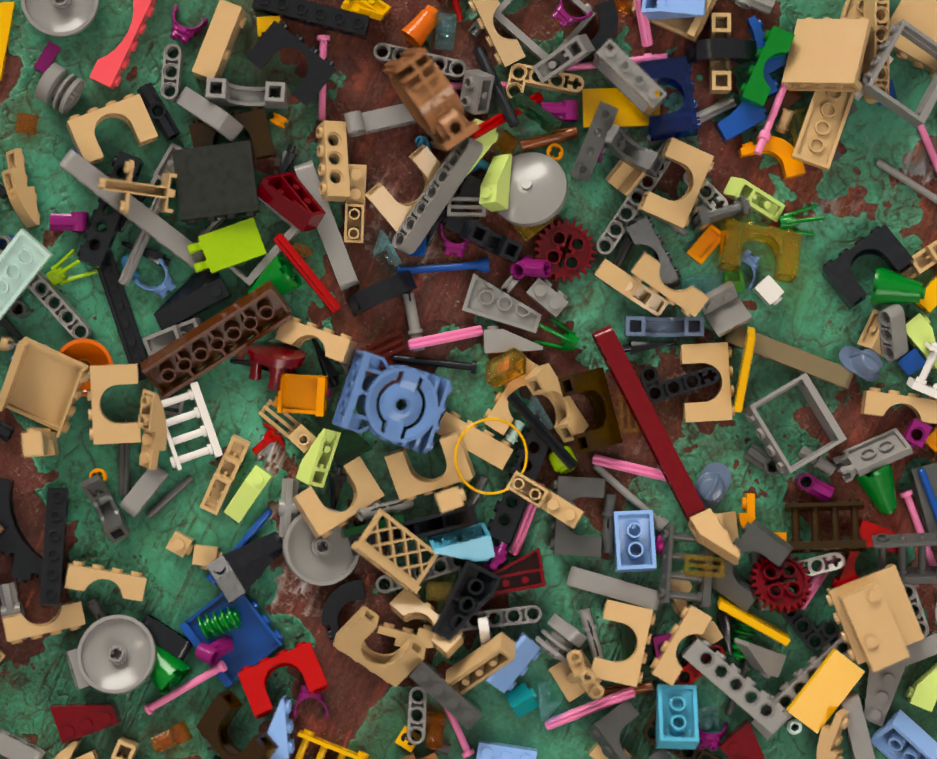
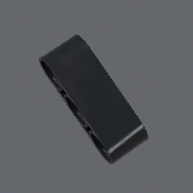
(168, 637)

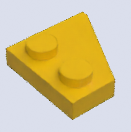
(373, 8)

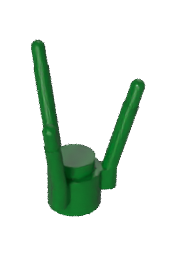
(788, 222)
(568, 339)

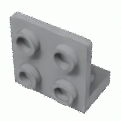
(725, 309)

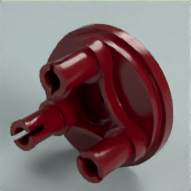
(277, 357)

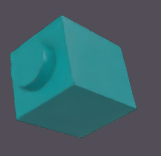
(522, 699)

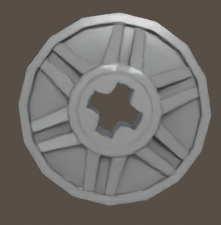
(59, 88)
(560, 638)

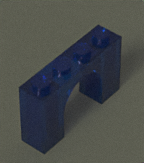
(677, 74)

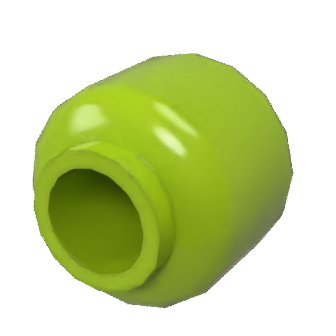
(557, 464)

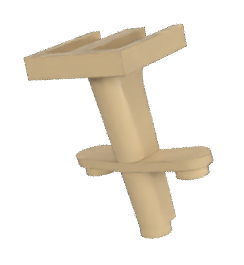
(128, 187)
(575, 676)

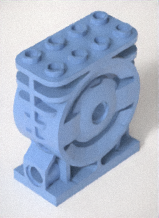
(364, 395)

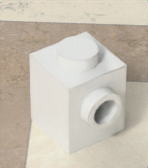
(768, 291)

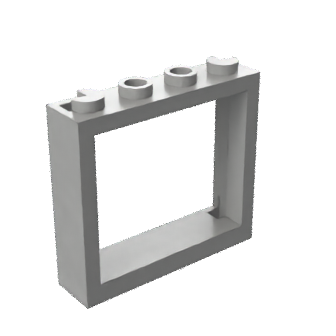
(525, 41)
(628, 78)
(930, 96)
(289, 235)
(819, 409)

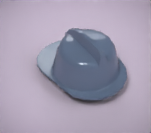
(861, 362)
(713, 483)

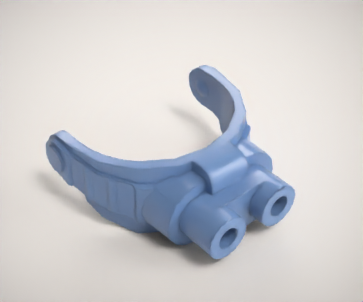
(752, 261)
(162, 288)

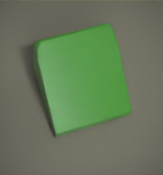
(736, 278)

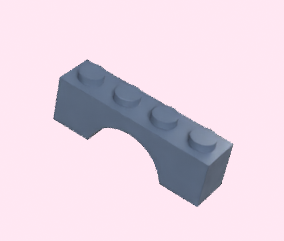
(663, 326)

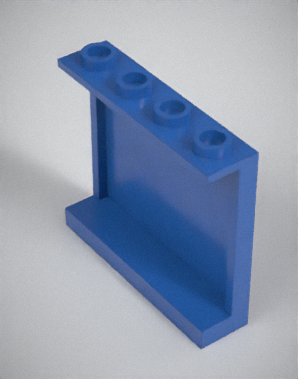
(251, 642)

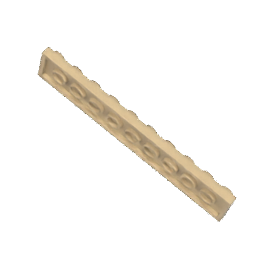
(826, 114)

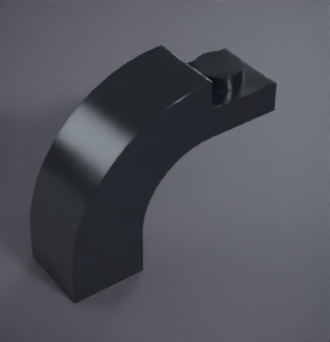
(608, 24)
(721, 50)
(381, 292)
(344, 594)

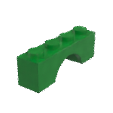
(776, 44)

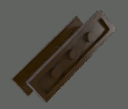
(836, 543)

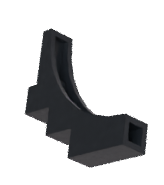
(426, 526)
(12, 541)

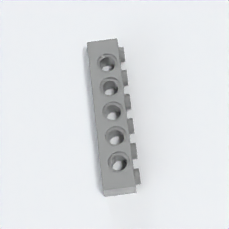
(770, 721)

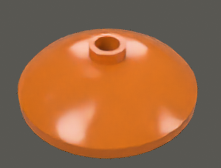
(87, 351)

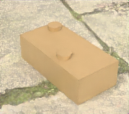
(219, 40)
(874, 626)

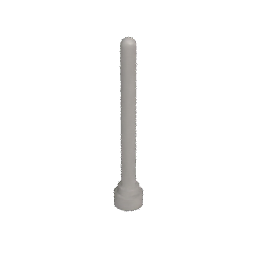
(906, 180)
(659, 522)

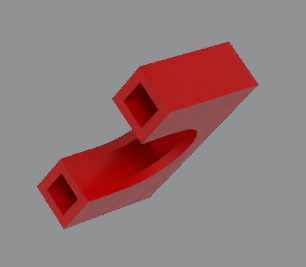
(848, 572)
(255, 678)

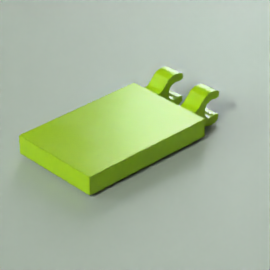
(228, 246)

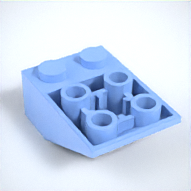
(673, 9)
(281, 730)

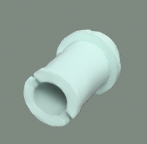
(512, 435)
(798, 726)

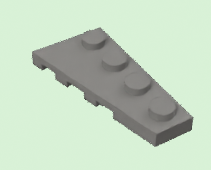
(492, 303)
(881, 691)

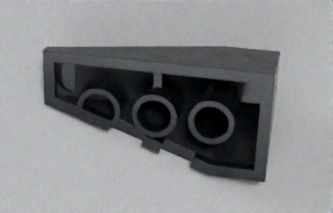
(193, 297)
(243, 566)
(468, 593)

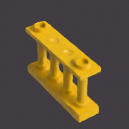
(308, 735)

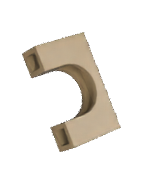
(129, 110)
(696, 165)
(387, 206)
(715, 356)
(105, 430)
(410, 483)
(322, 519)
(390, 667)
(627, 670)

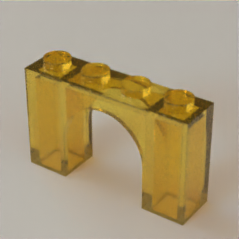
(783, 243)

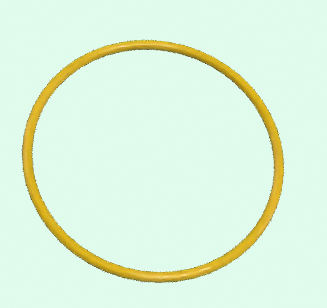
(458, 442)

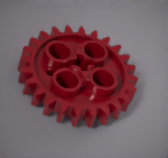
(581, 256)
(785, 599)

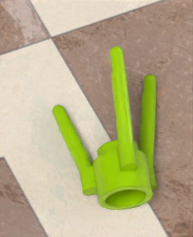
(57, 274)

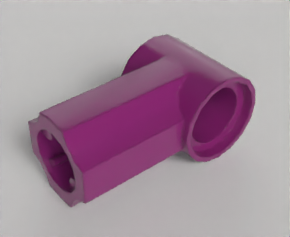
(565, 110)
(74, 222)
(530, 267)
(814, 487)
(212, 652)

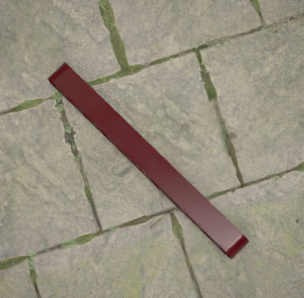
(648, 422)

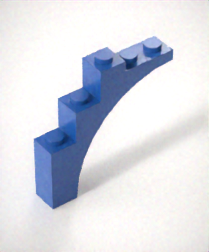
(745, 115)

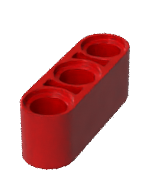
(693, 673)

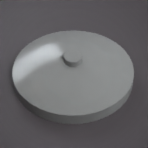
(60, 17)
(535, 191)
(317, 560)
(116, 654)

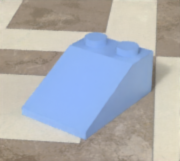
(634, 541)

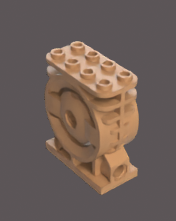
(429, 98)

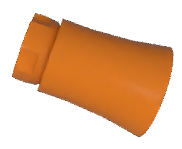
(420, 26)

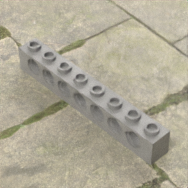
(799, 676)

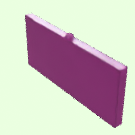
(47, 57)

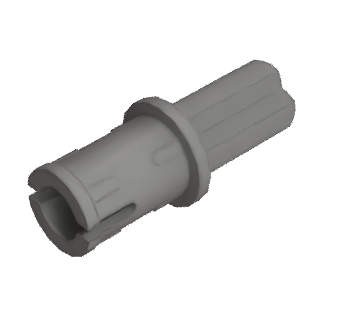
(818, 462)

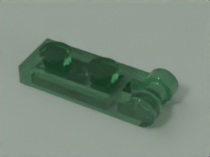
(535, 112)

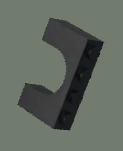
(277, 38)
(879, 243)

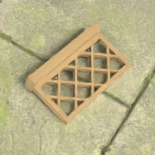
(390, 567)

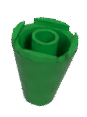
(280, 274)
(895, 288)
(880, 488)
(168, 671)

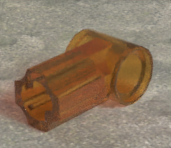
(434, 729)
(174, 735)

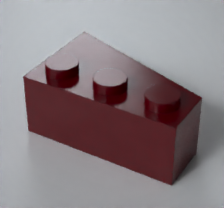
(291, 200)
(521, 574)
(83, 719)
(741, 743)

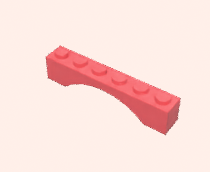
(110, 67)

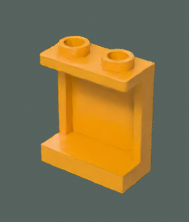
(302, 394)

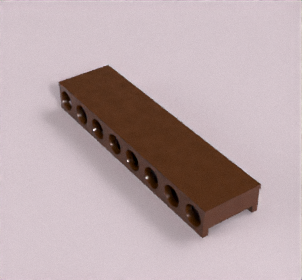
(216, 339)

